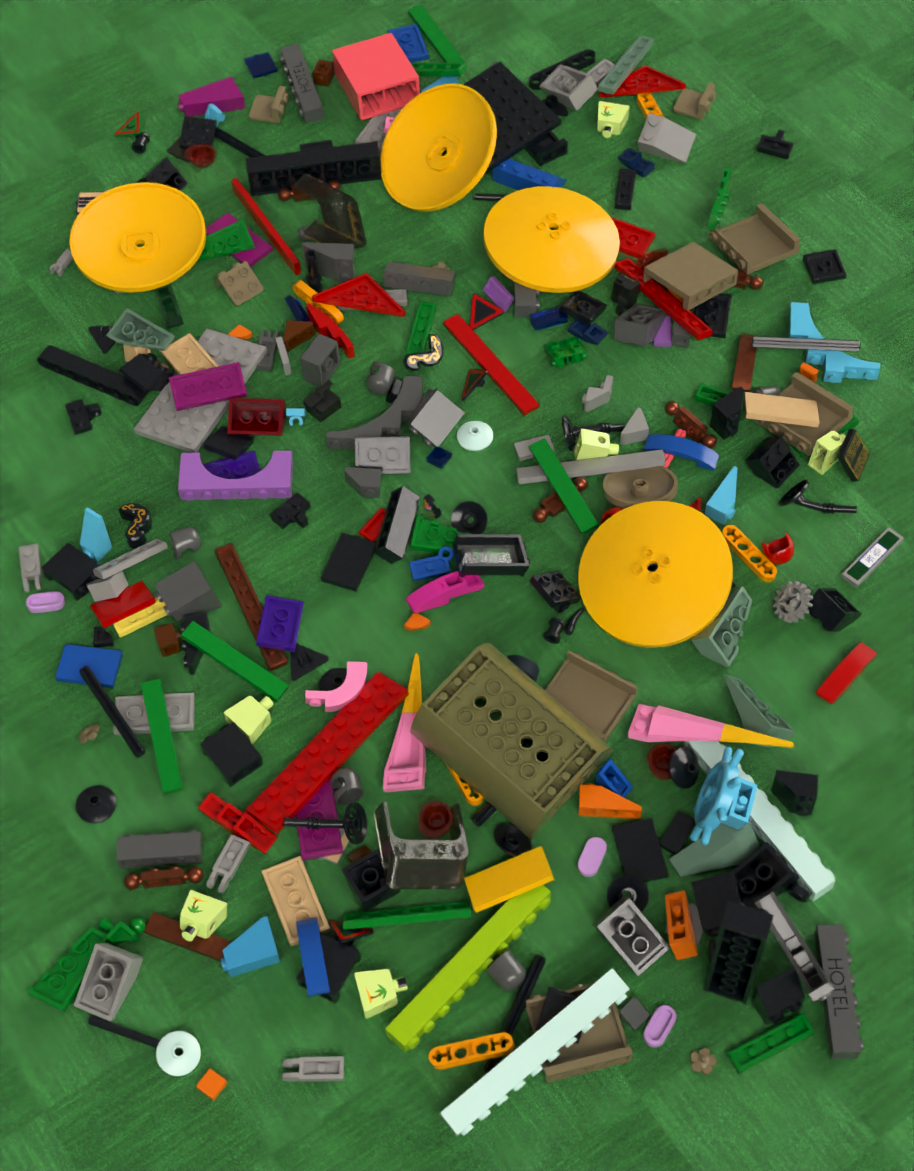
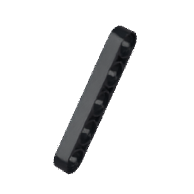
(579, 57)

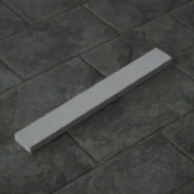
(597, 466)

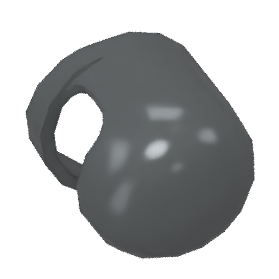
(380, 382)
(185, 539)
(345, 780)
(507, 971)

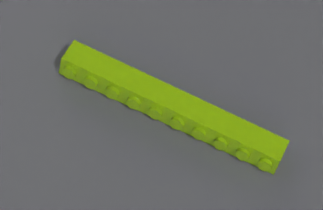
(466, 967)

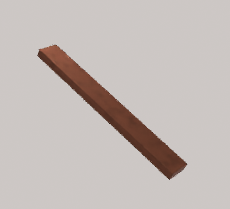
(247, 600)

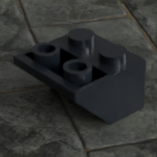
(164, 173)
(773, 461)

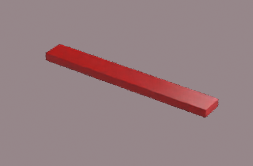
(266, 226)
(665, 300)
(488, 361)

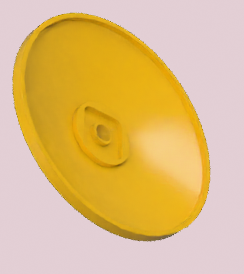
(436, 121)
(134, 214)
(546, 259)
(661, 604)

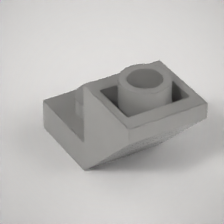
(598, 396)

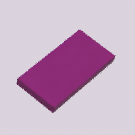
(252, 256)
(207, 386)
(325, 840)

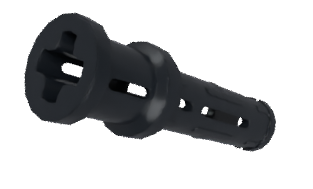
(313, 277)

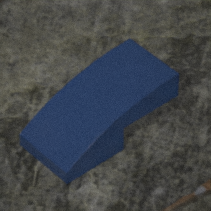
(633, 160)
(589, 333)

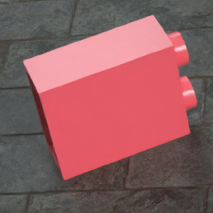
(375, 76)

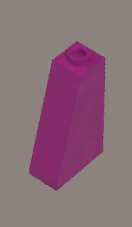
(222, 94)

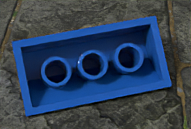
(522, 176)

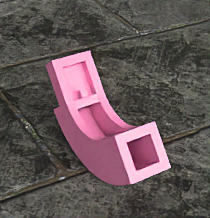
(343, 695)

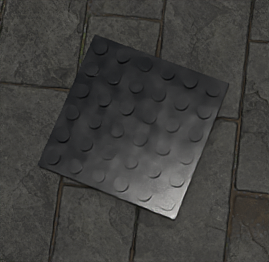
(517, 111)

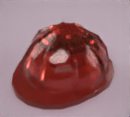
(201, 155)
(651, 257)
(659, 760)
(435, 819)

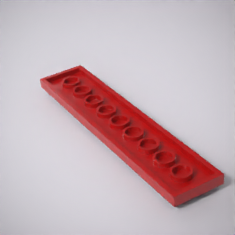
(327, 752)

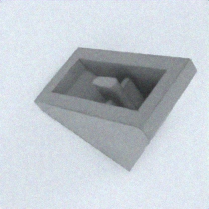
(636, 429)
(107, 588)

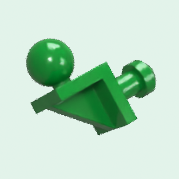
(121, 931)

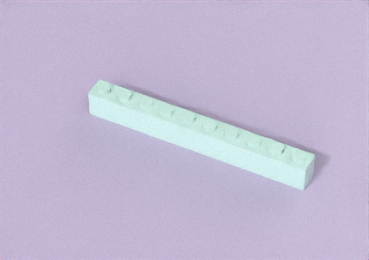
(772, 828)
(533, 1052)

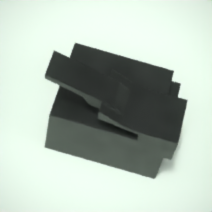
(625, 292)
(322, 402)

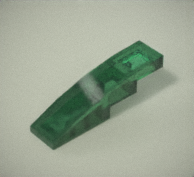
(168, 306)

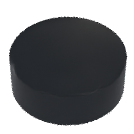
(798, 893)

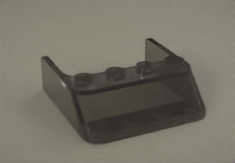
(339, 212)
(422, 862)

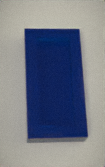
(297, 309)
(547, 318)

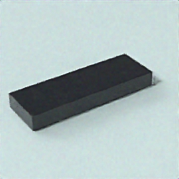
(625, 189)

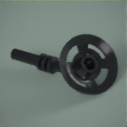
(572, 432)
(795, 495)
(348, 823)

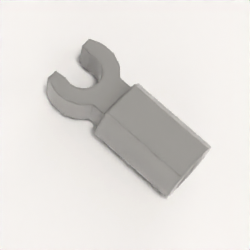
(62, 263)

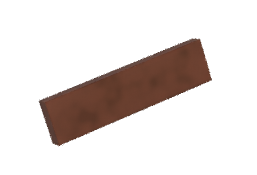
(169, 931)

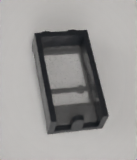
(490, 554)

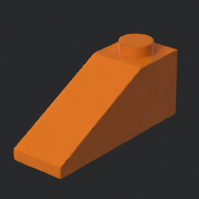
(601, 802)
(680, 926)

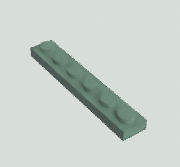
(625, 65)

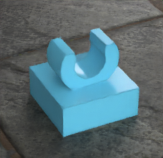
(214, 114)
(296, 414)

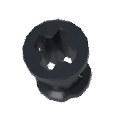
(139, 145)
(554, 630)

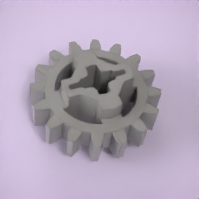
(792, 601)

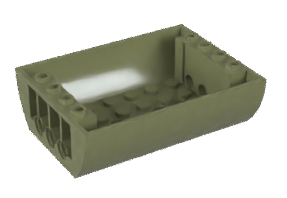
(491, 752)

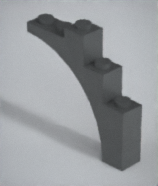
(386, 424)
(795, 948)

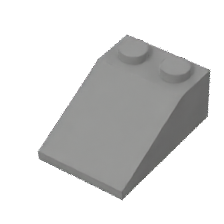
(569, 86)
(666, 139)
(107, 980)

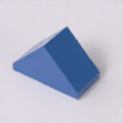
(612, 779)

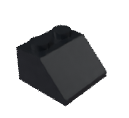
(147, 372)
(727, 413)
(832, 609)
(796, 791)
(368, 881)
(779, 997)

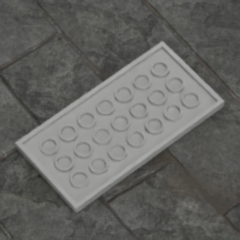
(192, 426)

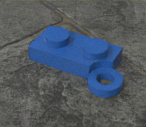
(431, 566)

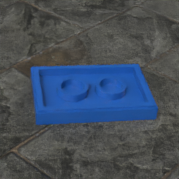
(410, 42)
(102, 662)

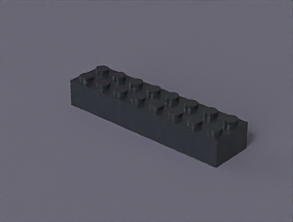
(339, 163)
(738, 951)

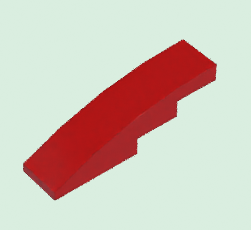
(328, 328)
(845, 673)
(237, 823)

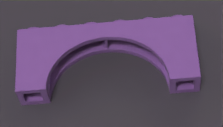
(270, 482)

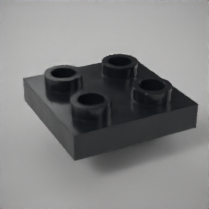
(197, 131)
(555, 590)

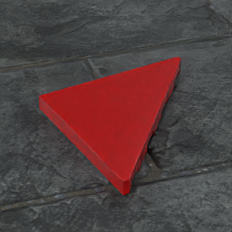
(646, 81)
(360, 294)

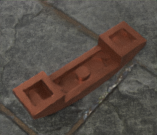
(744, 363)

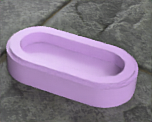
(45, 602)
(592, 857)
(659, 1026)

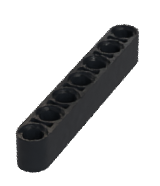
(91, 375)

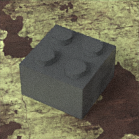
(320, 360)

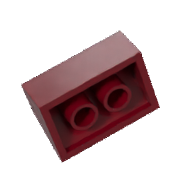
(256, 416)

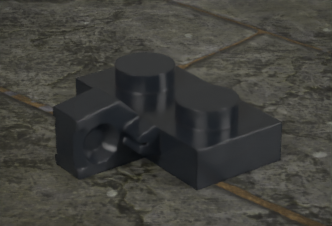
(775, 145)
(81, 415)
(291, 512)

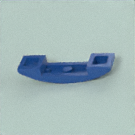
(683, 448)
(312, 957)

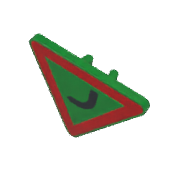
(131, 127)

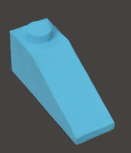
(722, 503)
(94, 536)

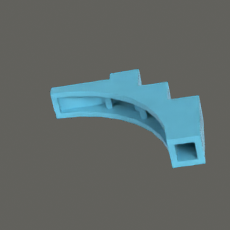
(835, 363)

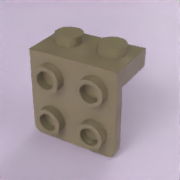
(695, 103)
(269, 108)
(239, 283)

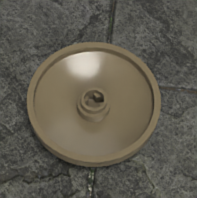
(640, 486)

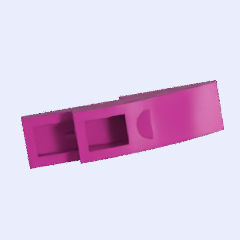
(441, 590)

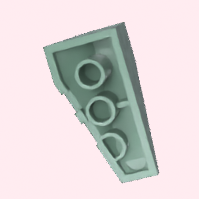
(137, 331)
(721, 637)
(755, 713)
(725, 849)

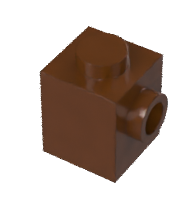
(323, 73)
(168, 639)

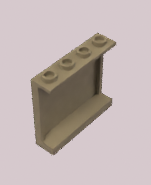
(756, 240)
(692, 274)
(832, 412)
(592, 694)
(598, 1048)

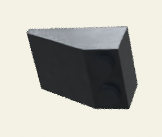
(761, 873)

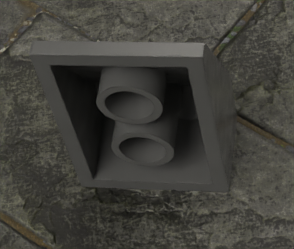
(333, 260)
(639, 324)
(631, 935)

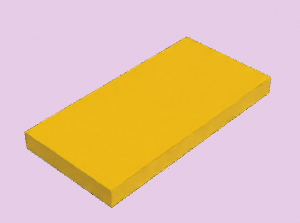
(508, 879)

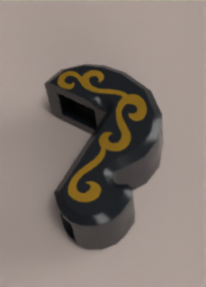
(426, 359)
(140, 523)

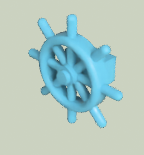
(723, 798)

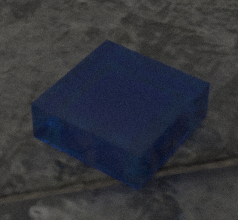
(439, 457)

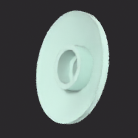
(475, 441)
(174, 1064)

